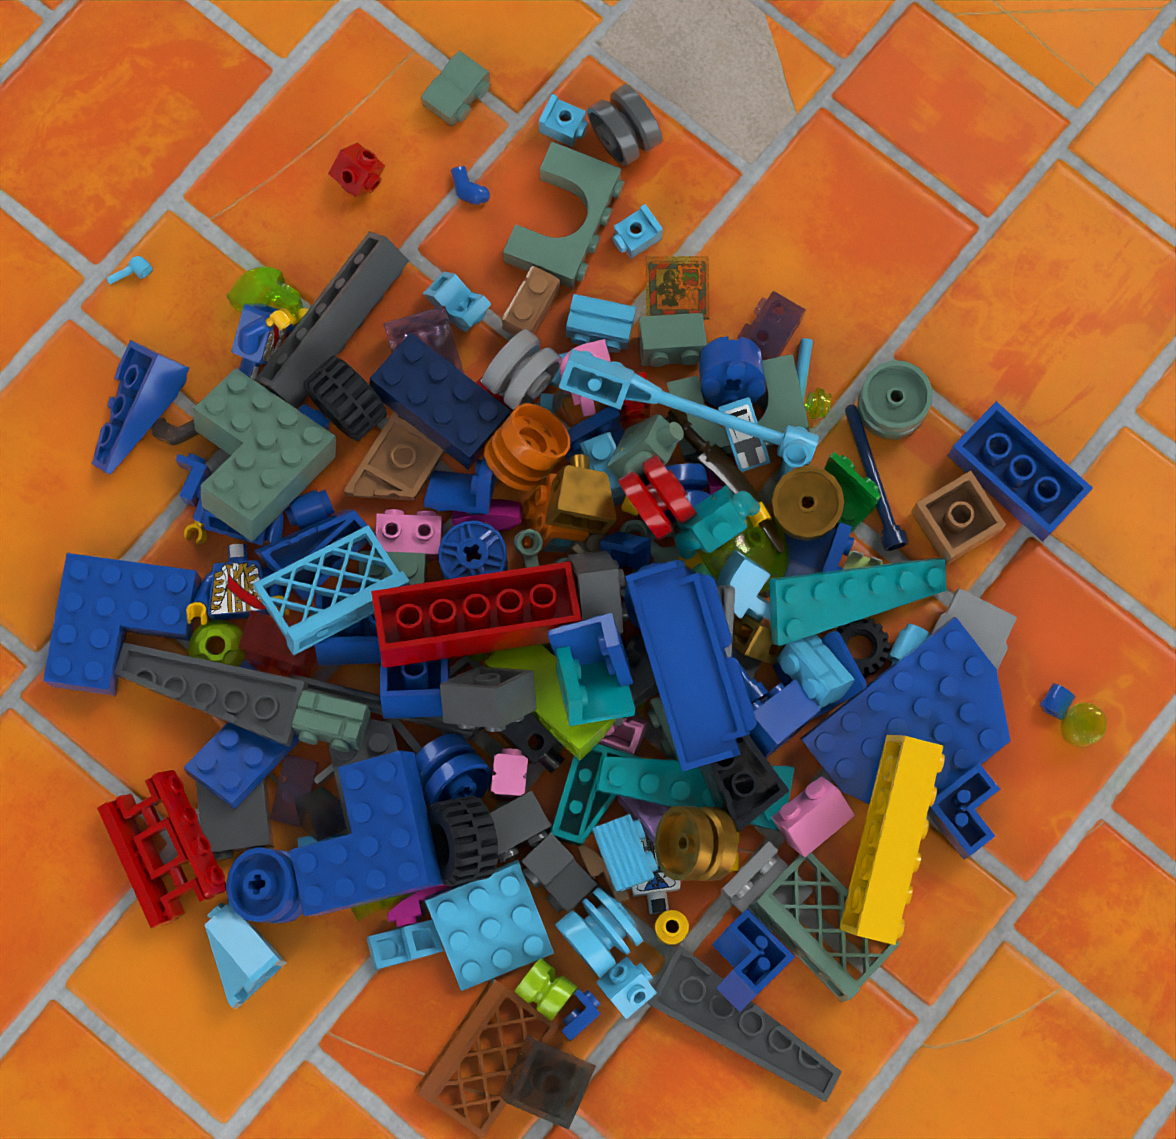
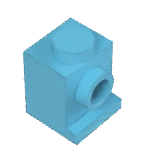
(562, 131)
(632, 243)

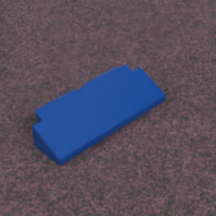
(686, 648)

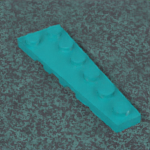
(833, 598)
(666, 784)

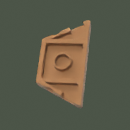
(396, 463)

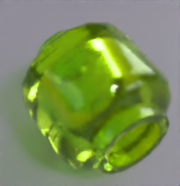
(1083, 725)

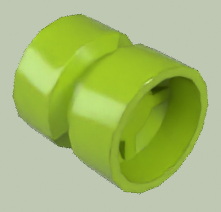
(545, 989)

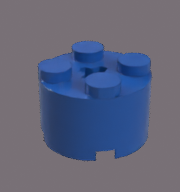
(731, 371)

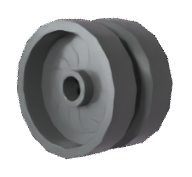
(624, 125)

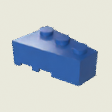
(309, 540)

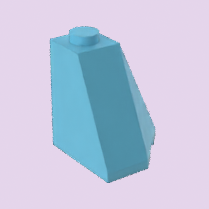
(240, 953)

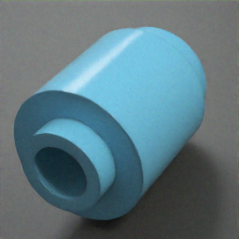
(906, 641)

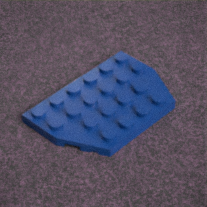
(934, 693)

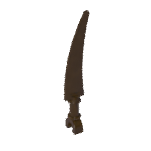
(724, 469)

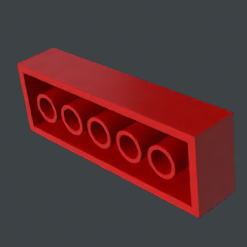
(474, 613)

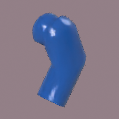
(468, 190)

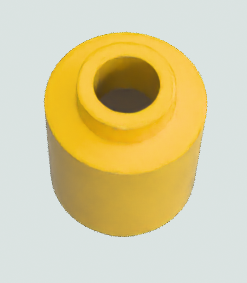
(671, 938)

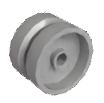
(521, 369)

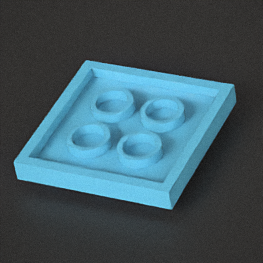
(489, 926)

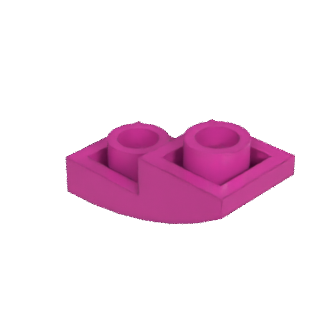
(502, 515)
(410, 908)

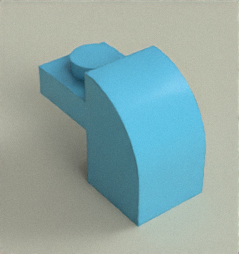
(461, 304)
(748, 580)

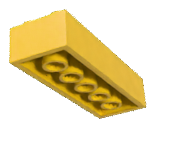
(892, 838)

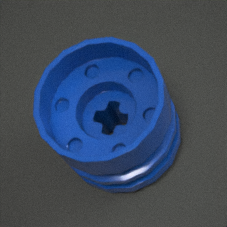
(468, 538)

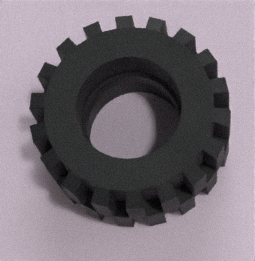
(345, 398)
(463, 840)

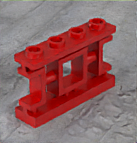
(142, 859)

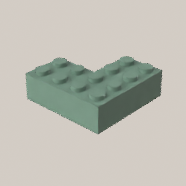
(271, 452)

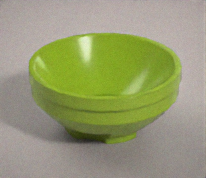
(218, 628)

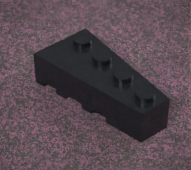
(743, 783)

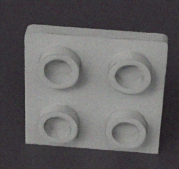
(757, 876)

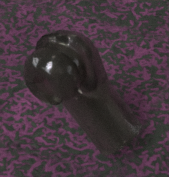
(172, 434)

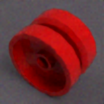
(660, 495)

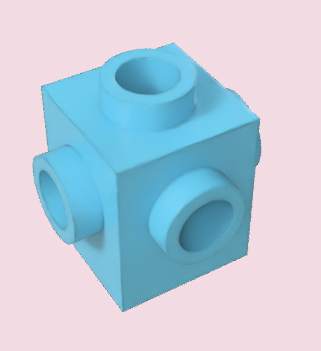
(627, 986)

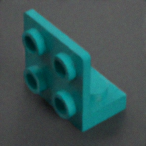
(590, 691)

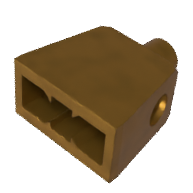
(581, 498)
(759, 642)

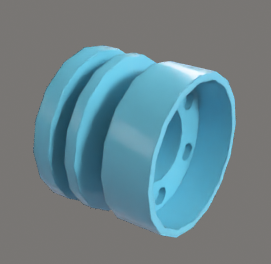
(599, 932)

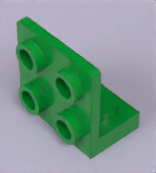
(858, 493)

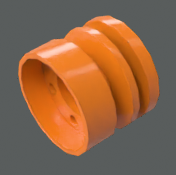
(527, 447)

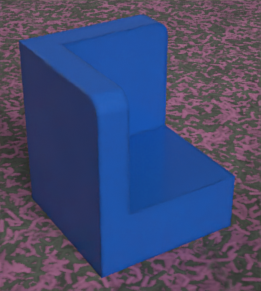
(627, 549)

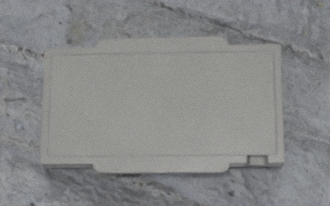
(983, 621)

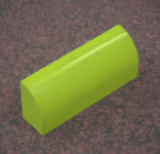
(550, 706)

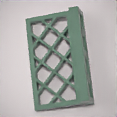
(800, 940)

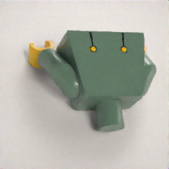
(641, 443)

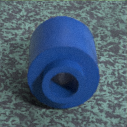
(309, 509)

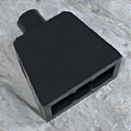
(517, 736)

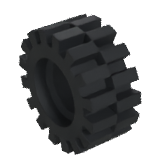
(877, 639)

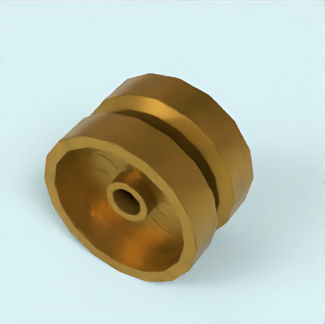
(814, 485)
(696, 843)

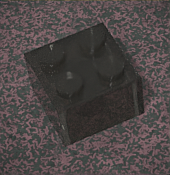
(548, 1081)

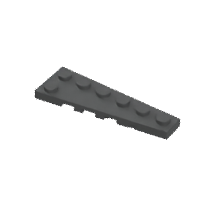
(231, 693)
(691, 997)

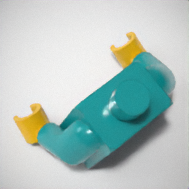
(716, 522)

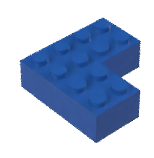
(101, 604)
(404, 689)
(388, 846)

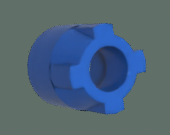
(1057, 701)

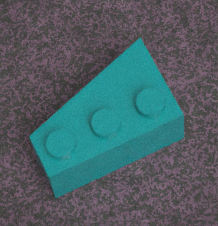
(580, 804)

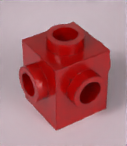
(357, 170)

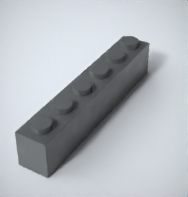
(333, 317)

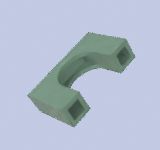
(566, 256)
(783, 408)

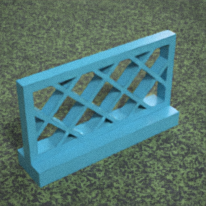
(341, 614)

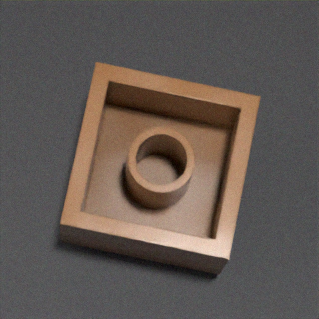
(958, 517)

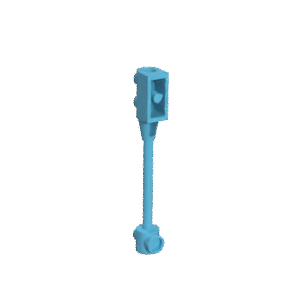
(614, 383)

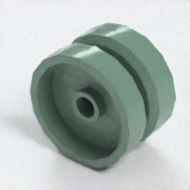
(897, 381)

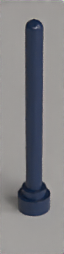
(893, 536)

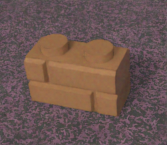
(531, 302)

